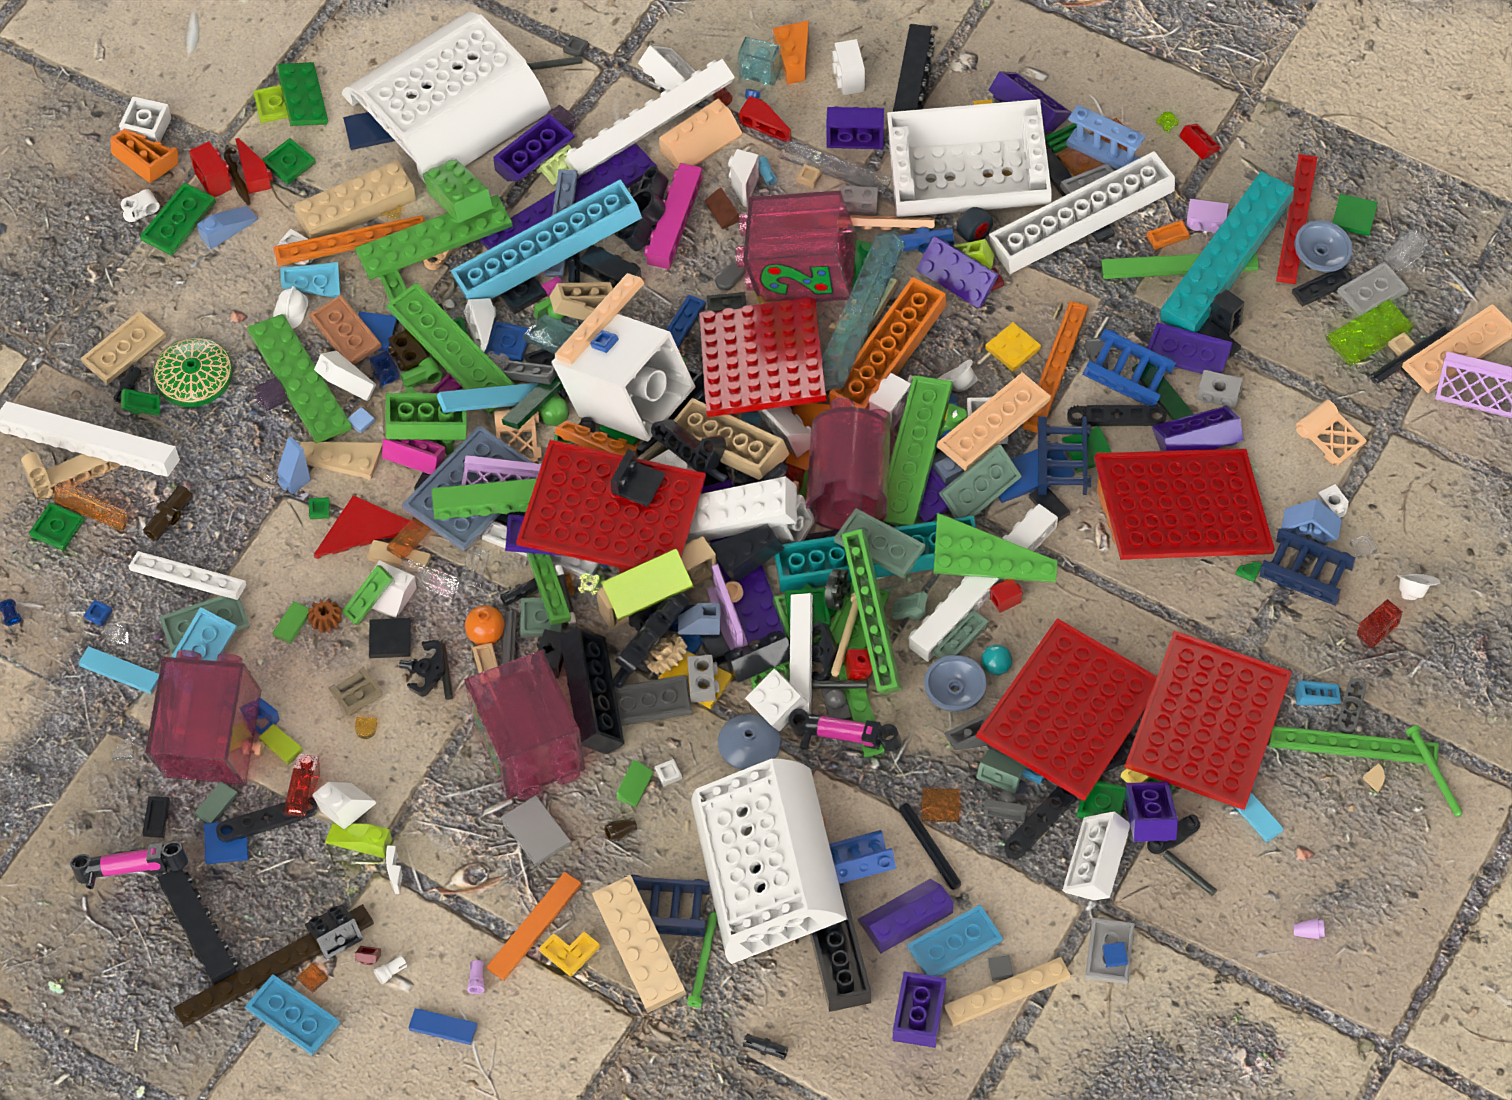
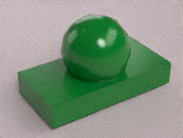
(140, 402)

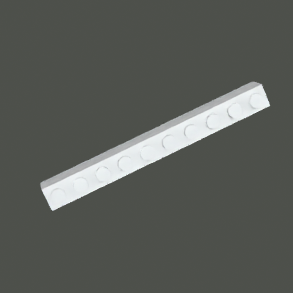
(650, 118)
(88, 439)
(976, 590)

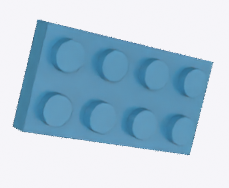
(955, 942)
(292, 1015)

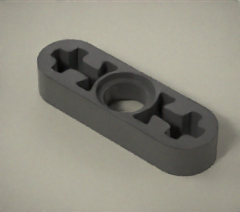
(1349, 698)

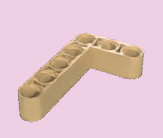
(69, 472)

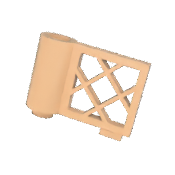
(1319, 421)
(529, 426)

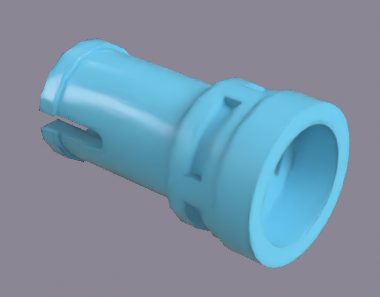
(766, 172)

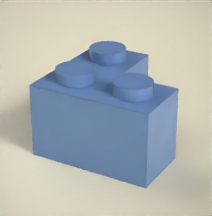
(1312, 519)

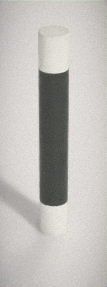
(560, 575)

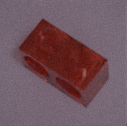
(1379, 623)

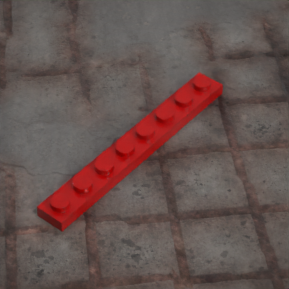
(1296, 217)

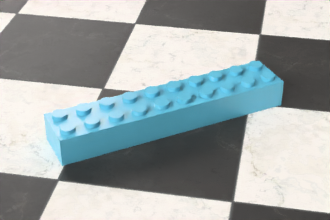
(547, 243)

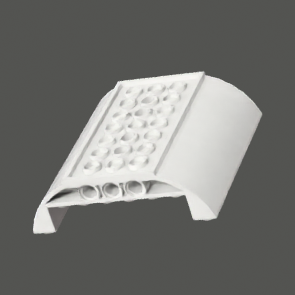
(464, 108)

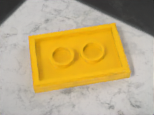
(723, 677)

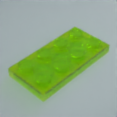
(1369, 332)

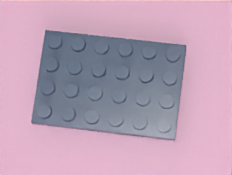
(459, 530)

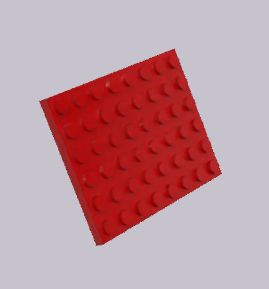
(762, 357)
(1183, 504)
(582, 519)
(1069, 709)
(1208, 720)

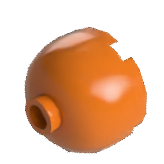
(484, 625)

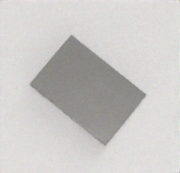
(1372, 289)
(535, 830)
(1108, 932)

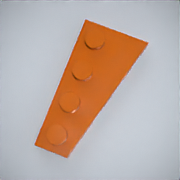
(598, 440)

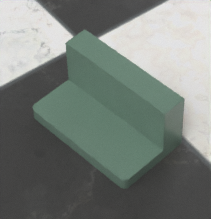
(1000, 771)

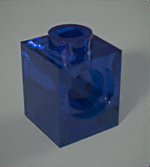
(381, 362)

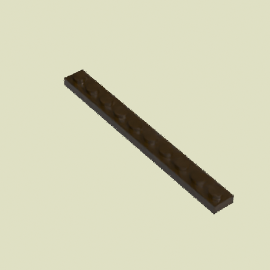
(257, 974)

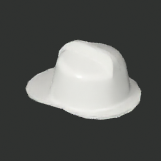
(292, 305)
(961, 377)
(1415, 585)

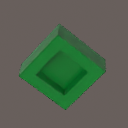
(319, 508)

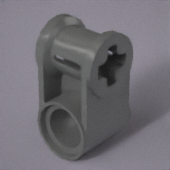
(1093, 348)

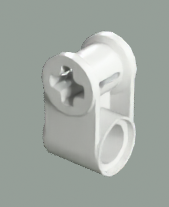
(140, 204)

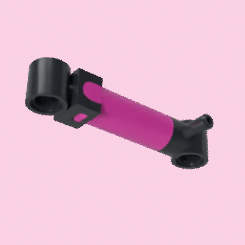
(868, 733)
(154, 858)

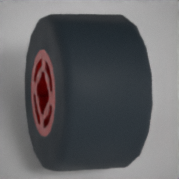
(975, 224)

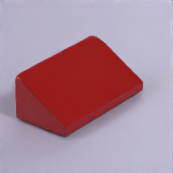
(1199, 141)

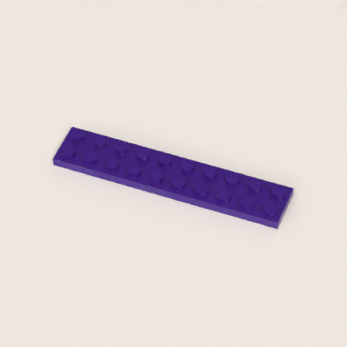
(626, 166)
(756, 607)

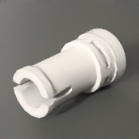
(387, 971)

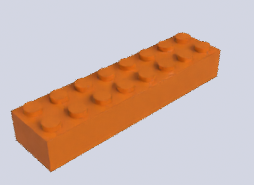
(892, 341)

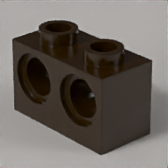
(410, 351)

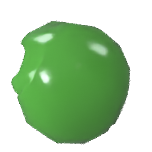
(554, 411)

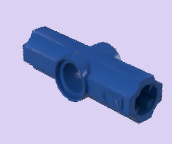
(922, 237)

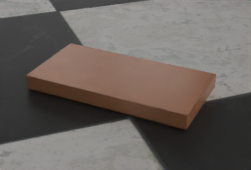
(345, 330)

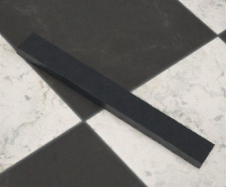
(1059, 173)

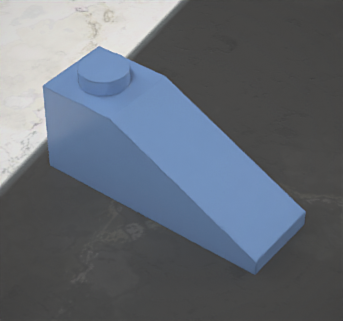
(224, 225)
(293, 467)

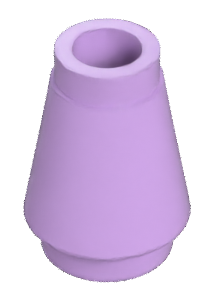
(1310, 929)

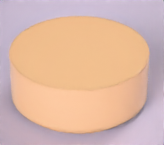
(734, 590)

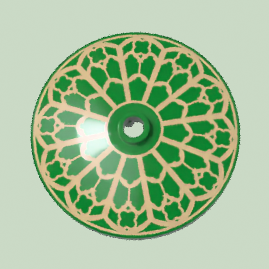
(193, 372)

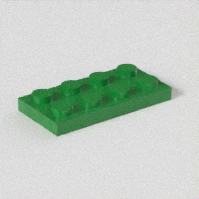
(302, 94)
(178, 219)

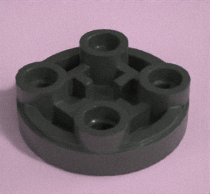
(837, 589)

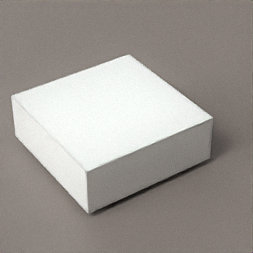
(668, 772)

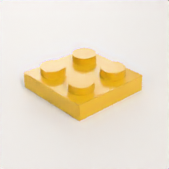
(1013, 347)

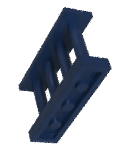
(1046, 463)
(1307, 585)
(673, 924)

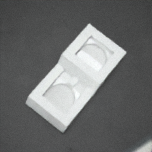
(394, 871)

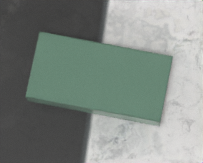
(216, 803)

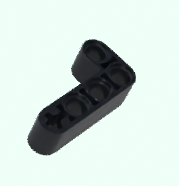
(700, 455)

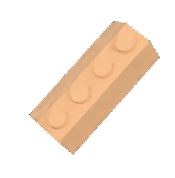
(700, 135)

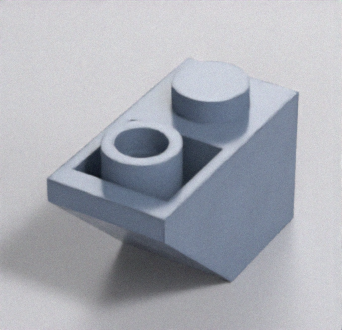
(700, 620)

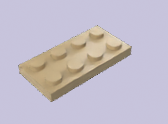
(123, 347)

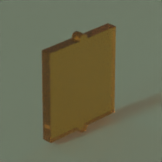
(940, 805)

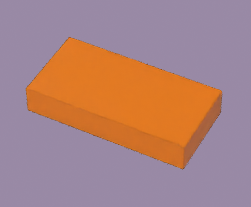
(1168, 235)

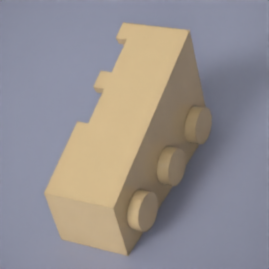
(578, 299)

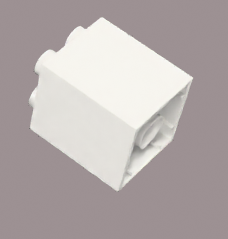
(631, 383)

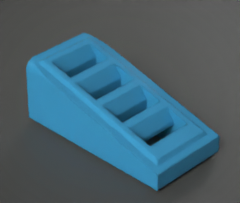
(1307, 698)

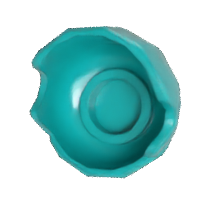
(996, 659)

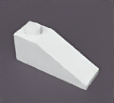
(480, 318)
(344, 374)

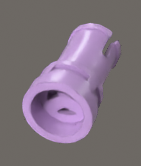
(476, 980)

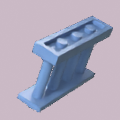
(1097, 148)

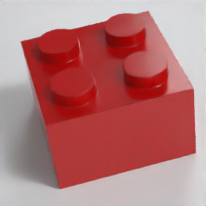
(210, 169)

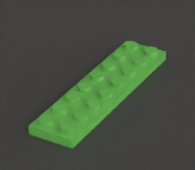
(429, 239)
(446, 341)
(300, 381)
(915, 448)

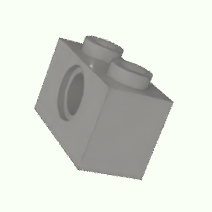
(1213, 381)

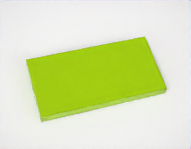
(647, 584)

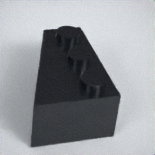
(746, 551)

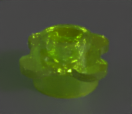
(1167, 121)
(589, 578)

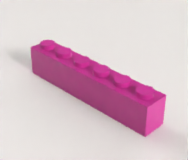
(677, 211)

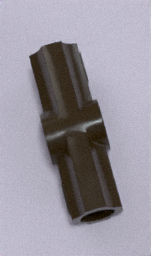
(167, 513)

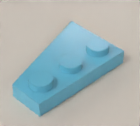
(313, 279)

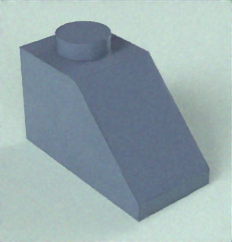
(946, 468)

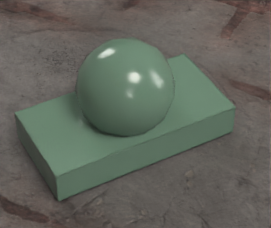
(910, 606)

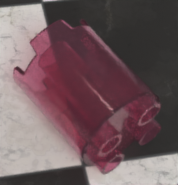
(848, 463)

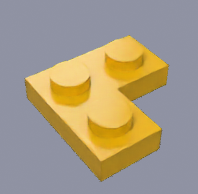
(570, 957)

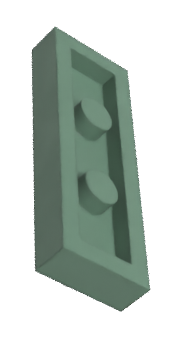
(962, 635)

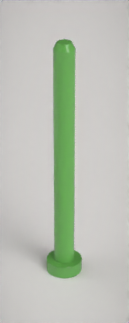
(1414, 732)
(695, 1000)

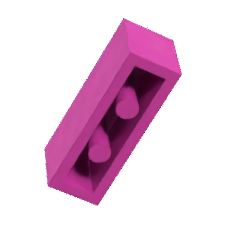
(414, 453)

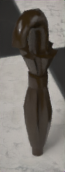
(240, 186)

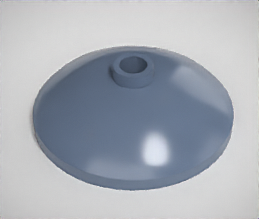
(1326, 239)
(959, 674)
(746, 751)

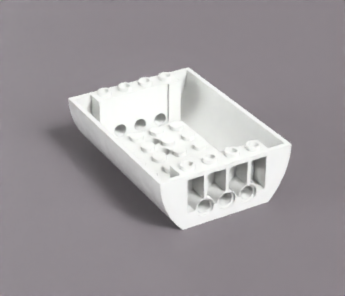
(967, 145)
(786, 842)

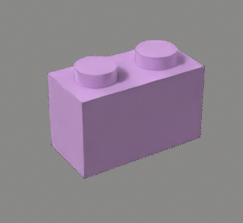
(1206, 215)

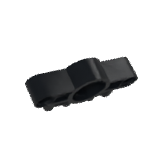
(648, 196)
(652, 631)

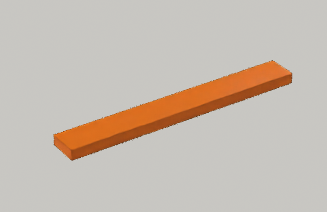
(339, 242)
(1059, 359)

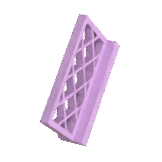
(1478, 367)
(498, 467)
(729, 621)

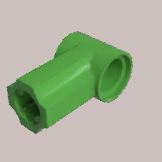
(426, 372)

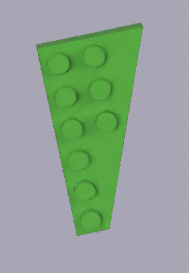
(975, 553)

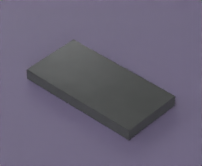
(653, 700)

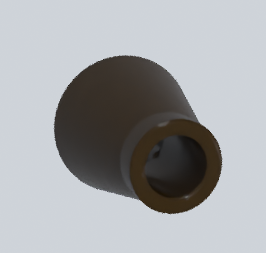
(618, 829)

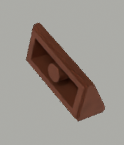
(722, 208)

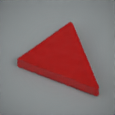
(359, 526)

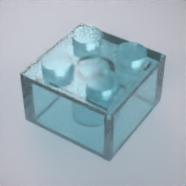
(759, 61)

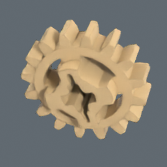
(666, 654)

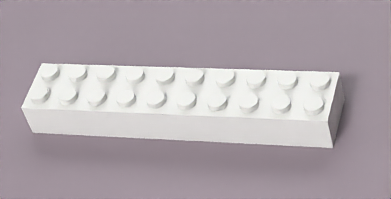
(1081, 212)

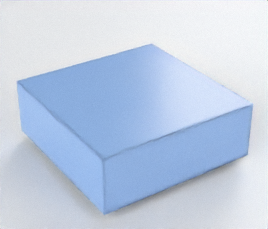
(361, 420)

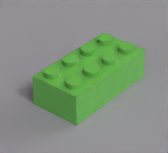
(457, 190)
(421, 418)

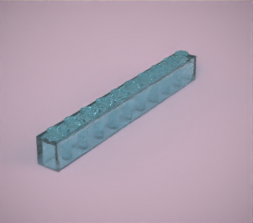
(860, 309)

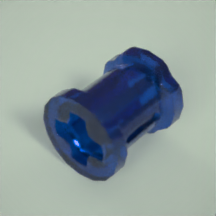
(9, 612)

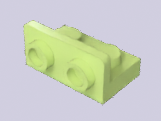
(551, 166)

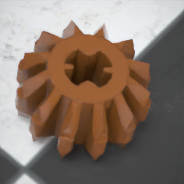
(325, 615)

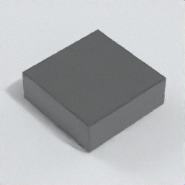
(575, 46)
(1000, 967)

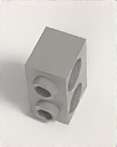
(860, 200)
(702, 678)

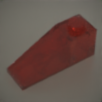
(302, 785)

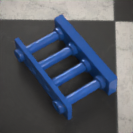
(1115, 381)
(861, 856)

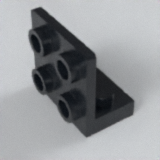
(636, 480)
(334, 931)

